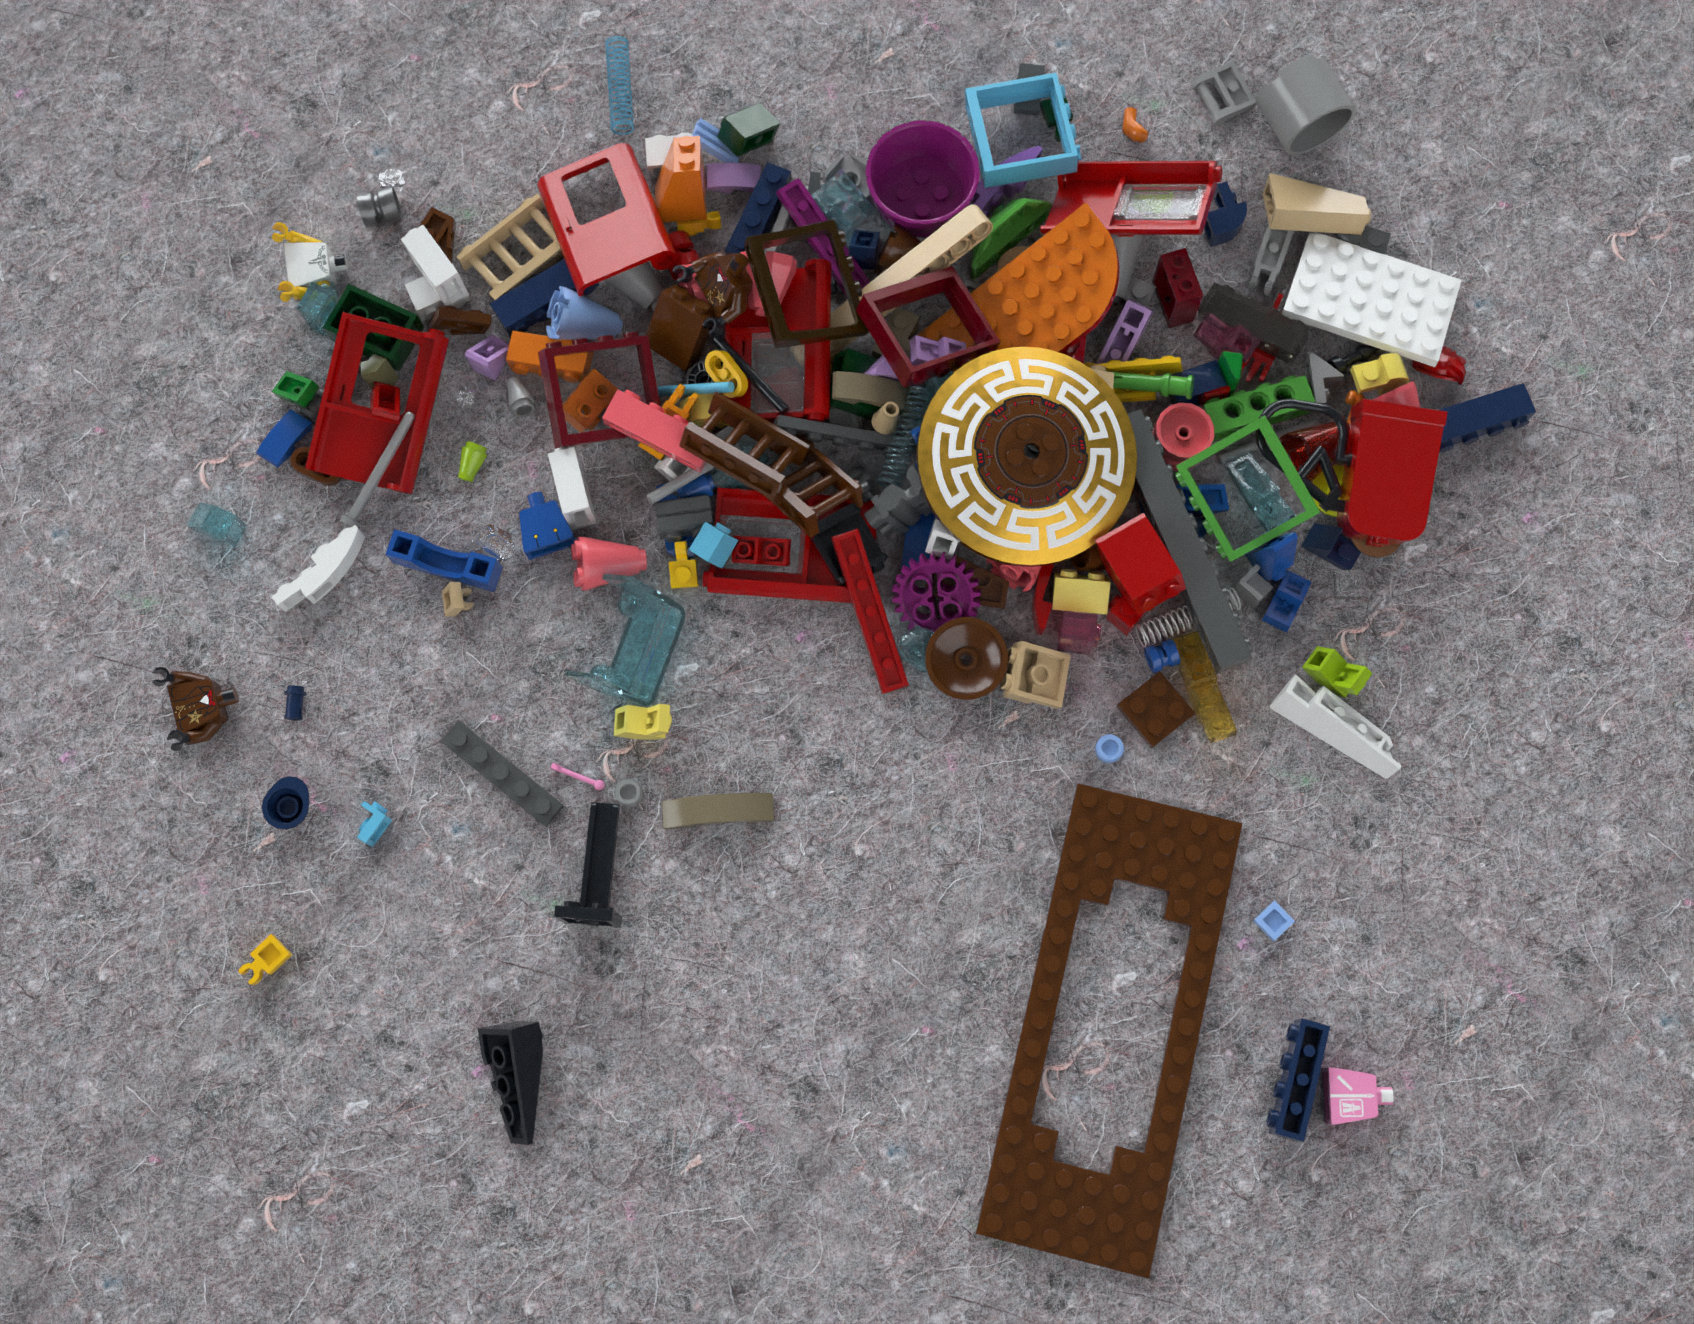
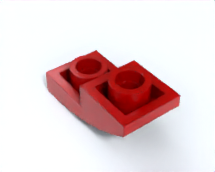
(762, 551)

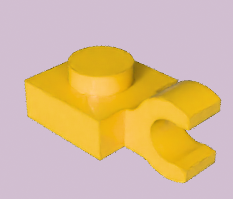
(683, 571)

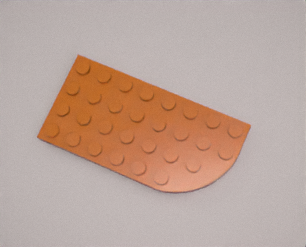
(1048, 291)

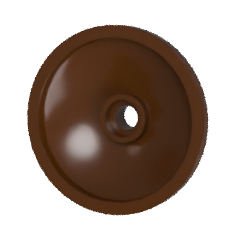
(984, 647)

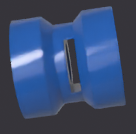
(1162, 655)

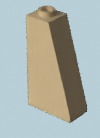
(1313, 208)

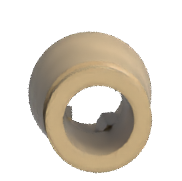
(886, 418)

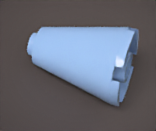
(580, 317)

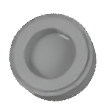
(628, 793)

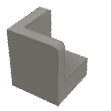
(1253, 587)

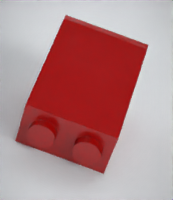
(1140, 564)

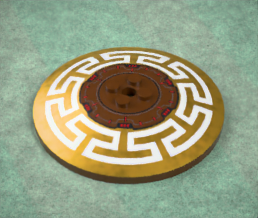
(998, 497)

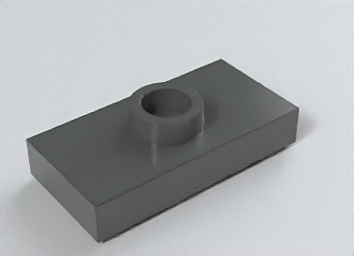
(1033, 106)

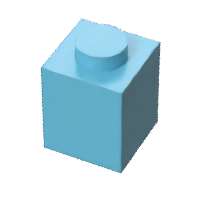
(714, 544)

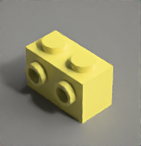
(1081, 592)

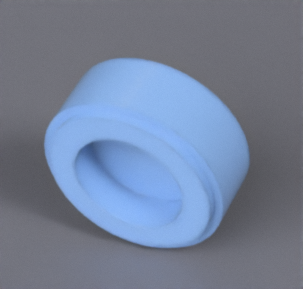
(1109, 748)

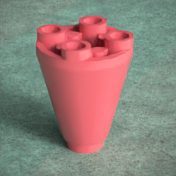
(603, 557)

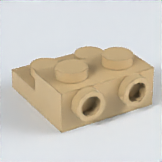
(1036, 675)

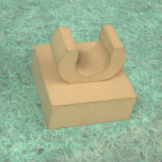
(453, 599)

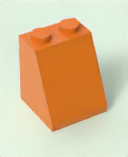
(682, 182)

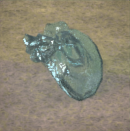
(913, 647)

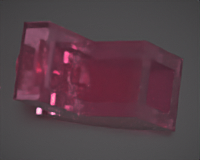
(1221, 338)

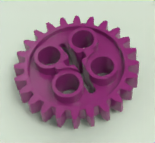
(912, 596)

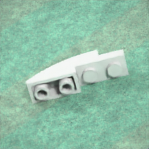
(331, 565)

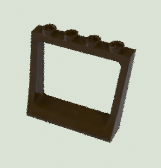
(763, 279)

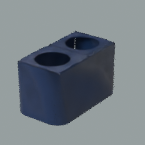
(1206, 378)

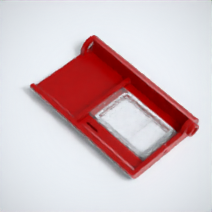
(1139, 196)
(795, 372)
(755, 516)

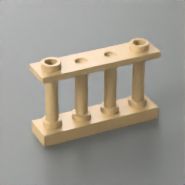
(542, 258)

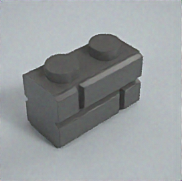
(682, 517)

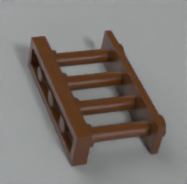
(735, 462)
(793, 503)

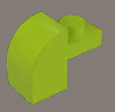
(1334, 673)

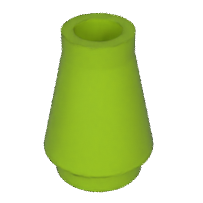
(471, 460)

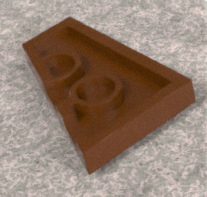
(992, 587)

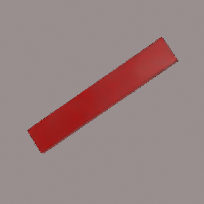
(869, 611)

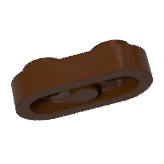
(297, 460)

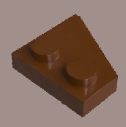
(441, 229)
(460, 321)

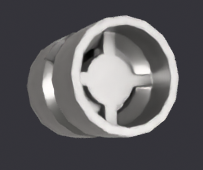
(379, 206)

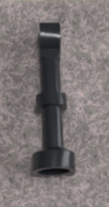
(1361, 353)

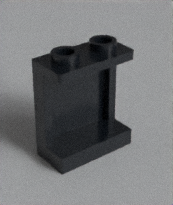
(841, 522)

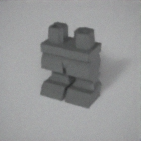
(898, 507)

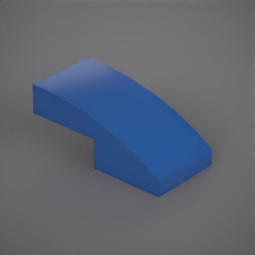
(282, 438)
(1286, 601)

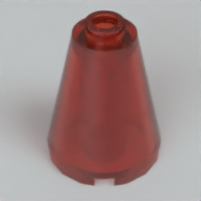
(1303, 442)

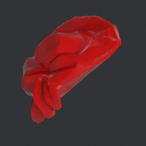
(1449, 367)

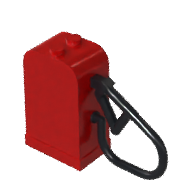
(1385, 472)

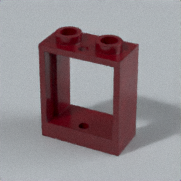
(1179, 283)

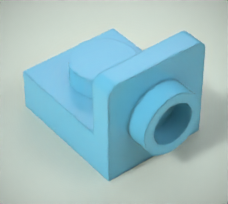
(373, 827)

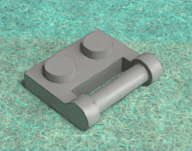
(1231, 89)

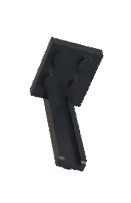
(598, 872)

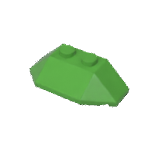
(1010, 226)

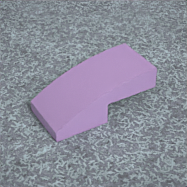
(730, 176)
(925, 349)

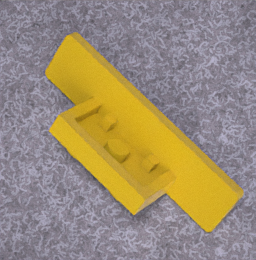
(1142, 366)

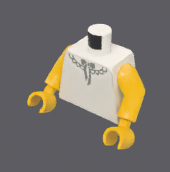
(306, 262)

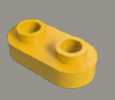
(727, 373)

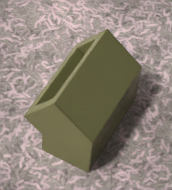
(378, 370)

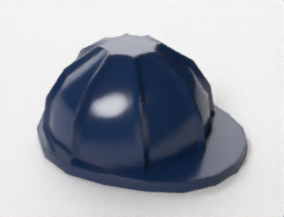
(286, 803)

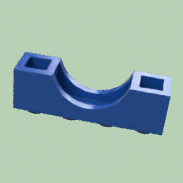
(421, 555)

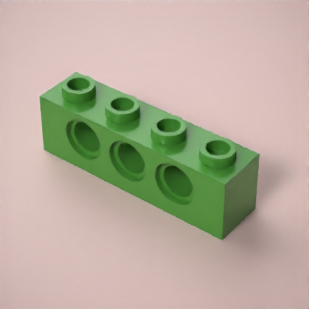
(1264, 395)

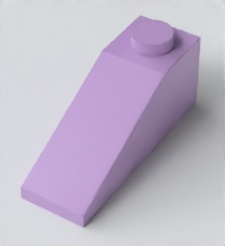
(1126, 332)

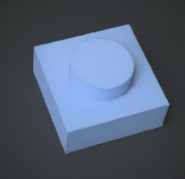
(1273, 920)

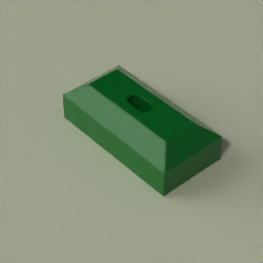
(295, 389)

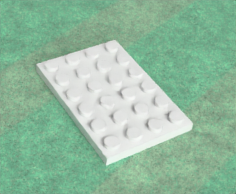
(1372, 298)

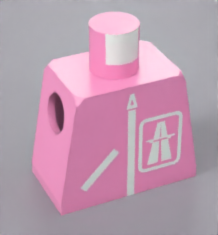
(1352, 1095)

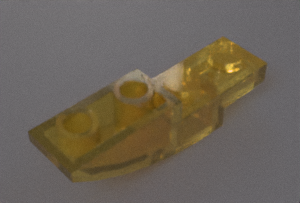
(1203, 689)

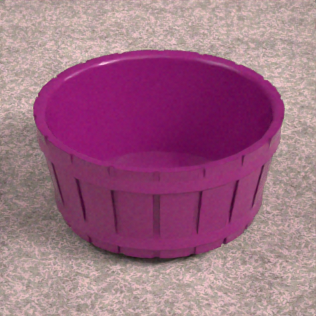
(922, 175)

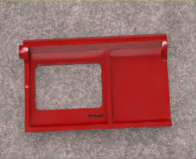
(348, 435)

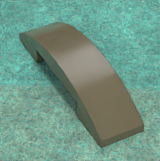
(873, 390)
(717, 809)

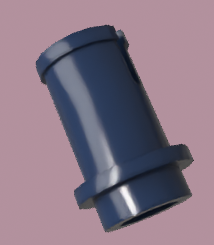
(294, 702)

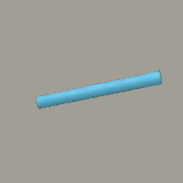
(701, 388)

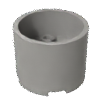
(1306, 105)

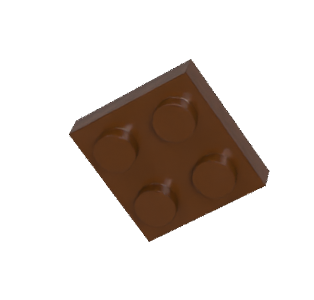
(1155, 709)

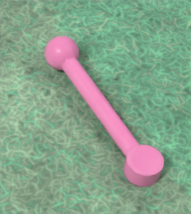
(598, 784)

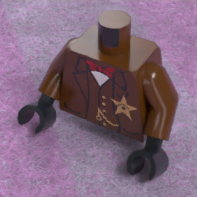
(723, 284)
(196, 705)

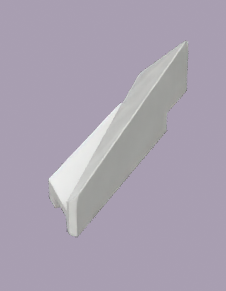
(1337, 725)

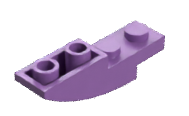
(990, 196)

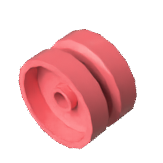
(1183, 432)

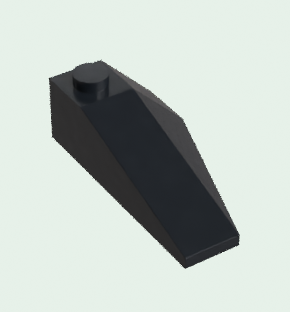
(516, 1062)

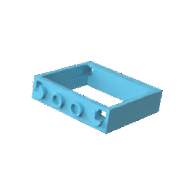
(1015, 92)

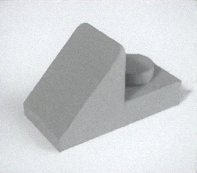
(1320, 377)

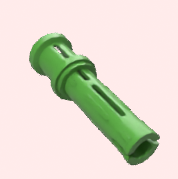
(1164, 384)

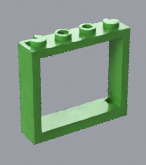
(1199, 502)

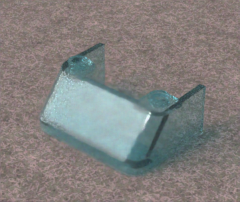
(644, 647)

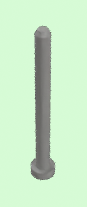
(378, 471)

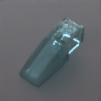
(1259, 492)

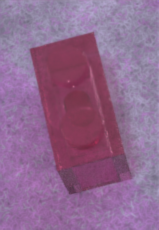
(1078, 633)

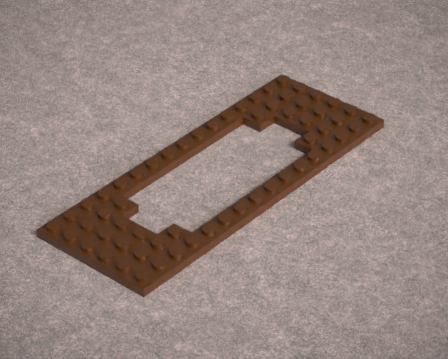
(1068, 1207)

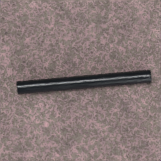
(752, 376)

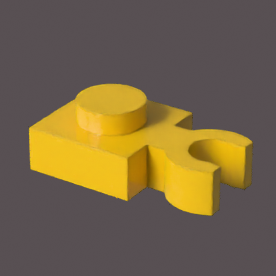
(694, 227)
(268, 957)

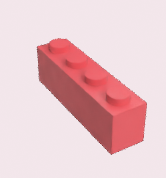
(650, 427)

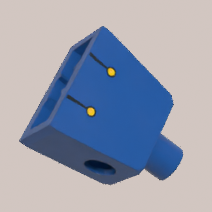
(543, 527)

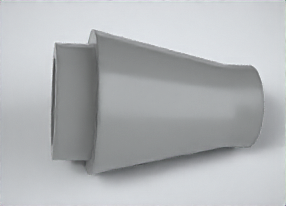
(520, 400)

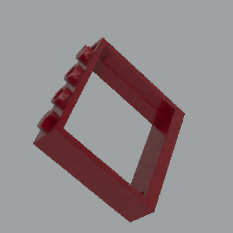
(915, 289)
(552, 389)

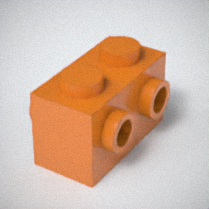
(588, 401)

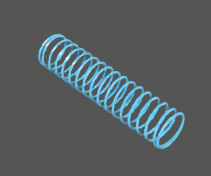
(619, 86)

